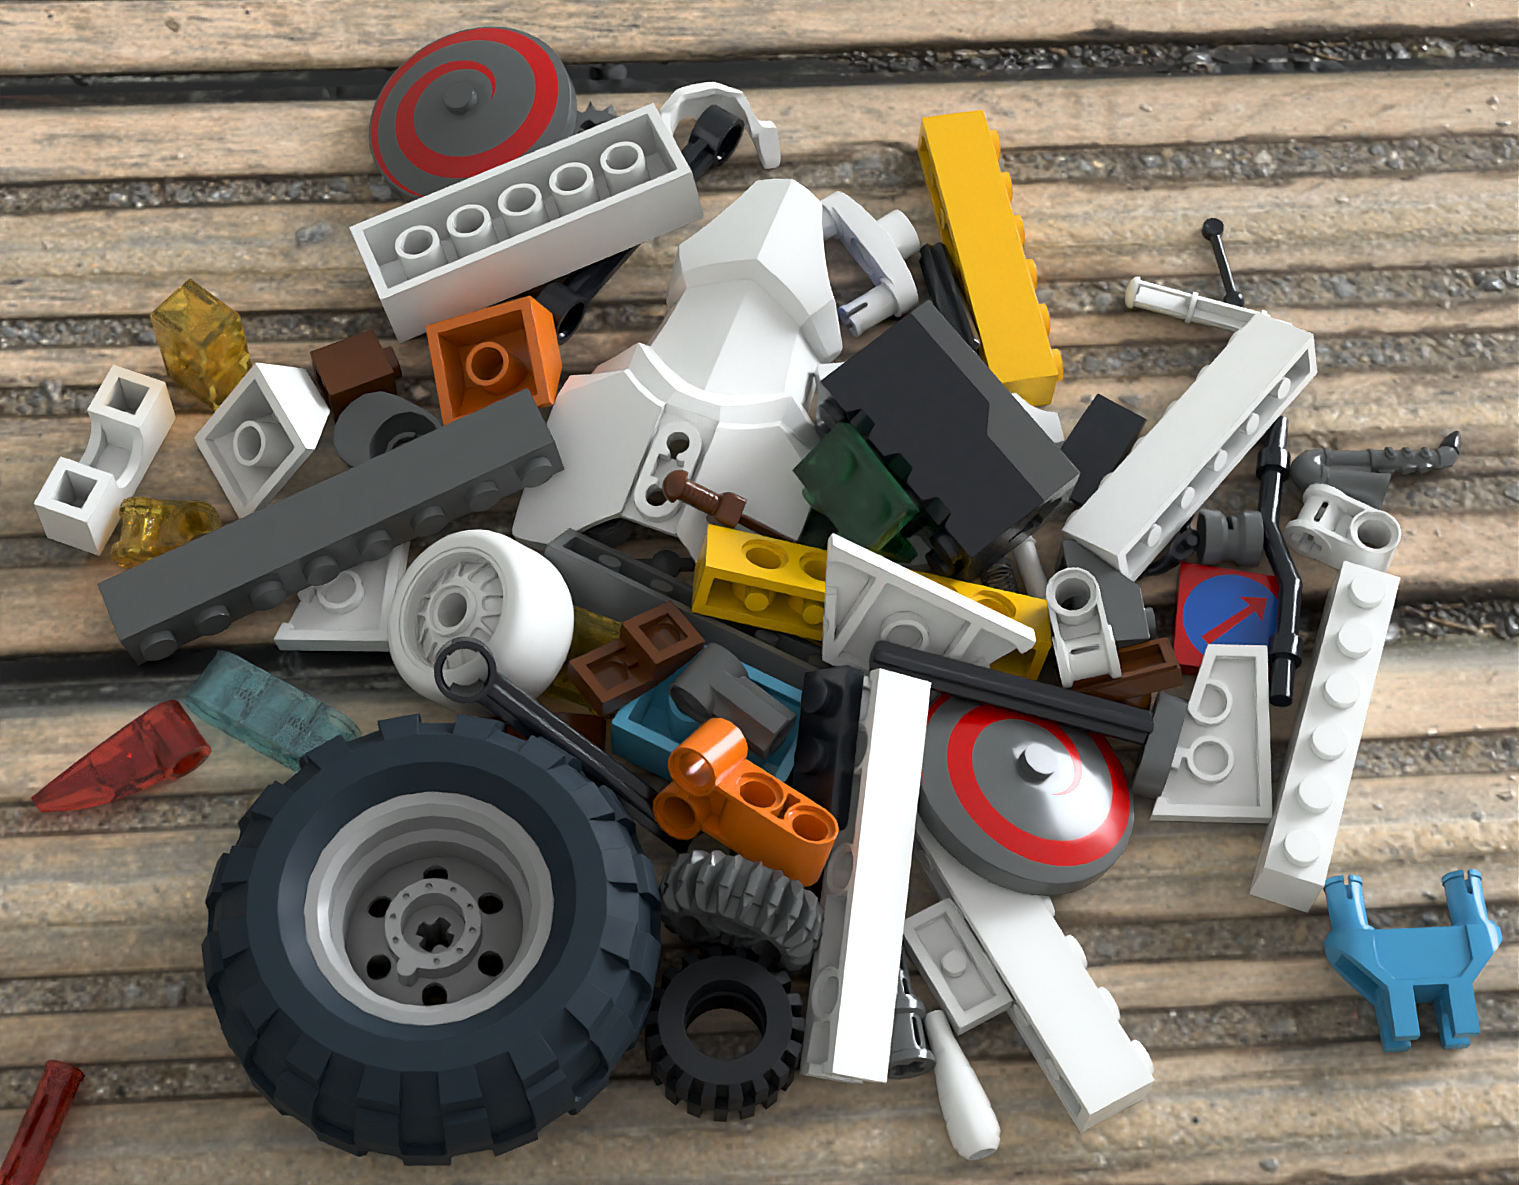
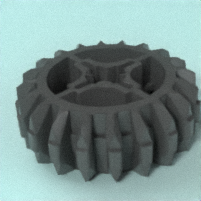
(741, 904)

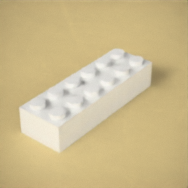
(528, 221)

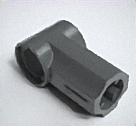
(720, 688)

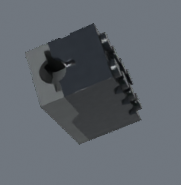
(950, 442)

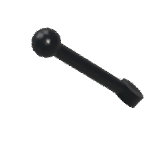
(1212, 231)

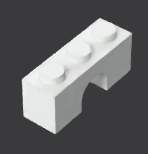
(127, 429)

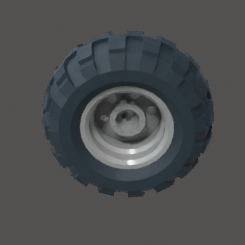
(504, 1050)

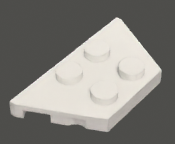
(883, 601)

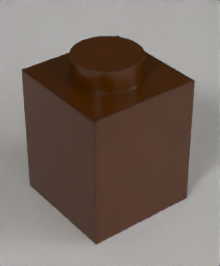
(353, 369)

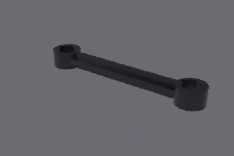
(710, 142)
(532, 718)

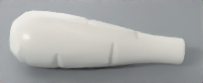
(962, 1099)

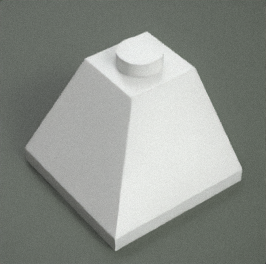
(263, 434)

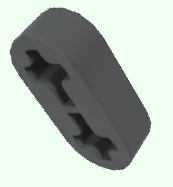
(1157, 754)

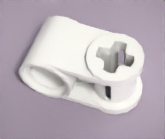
(1342, 530)
(1081, 636)

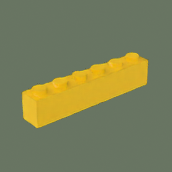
(986, 248)

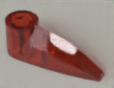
(144, 752)

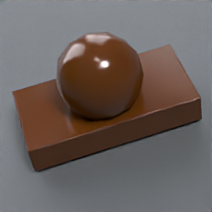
(1144, 670)

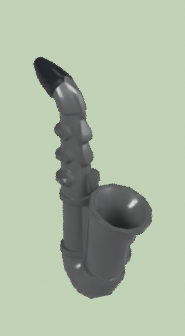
(1368, 472)

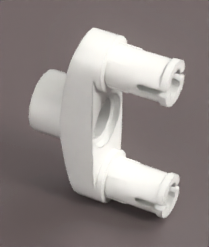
(880, 251)

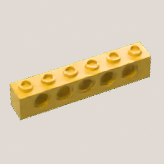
(783, 590)

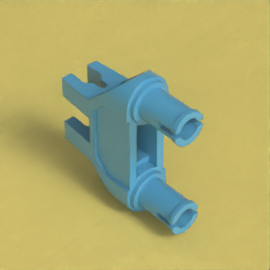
(1414, 964)

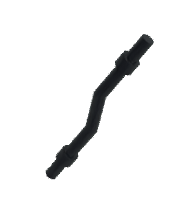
(1284, 646)

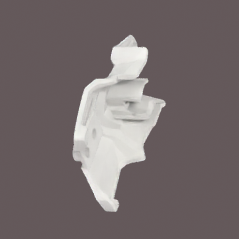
(720, 372)

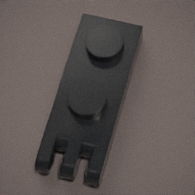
(828, 738)

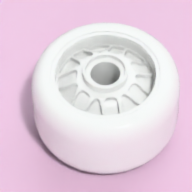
(487, 591)

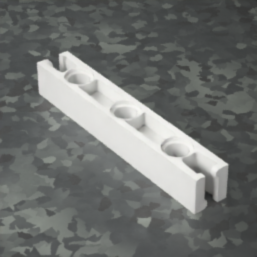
(868, 889)

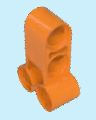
(742, 805)

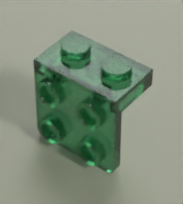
(858, 494)

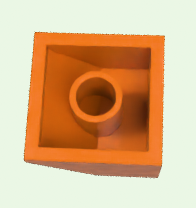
(493, 356)

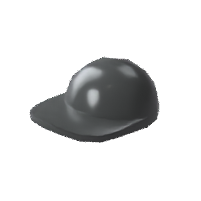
(377, 425)

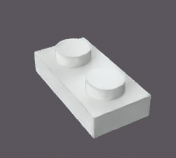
(954, 966)

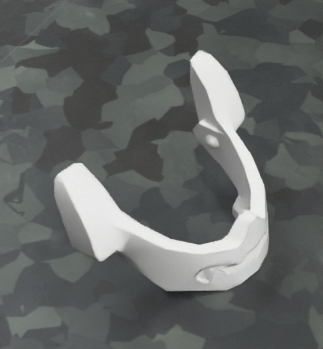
(696, 98)

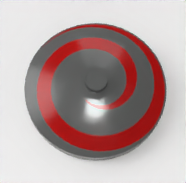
(468, 109)
(1023, 797)

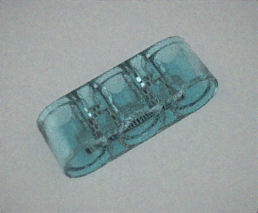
(264, 710)

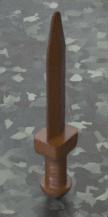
(721, 509)

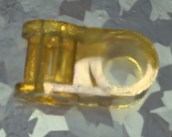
(158, 527)

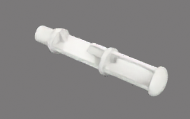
(1187, 306)

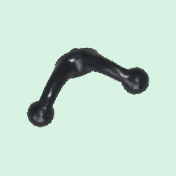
(1181, 549)

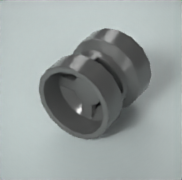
(1230, 538)

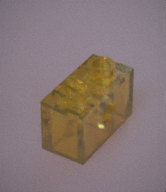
(201, 343)

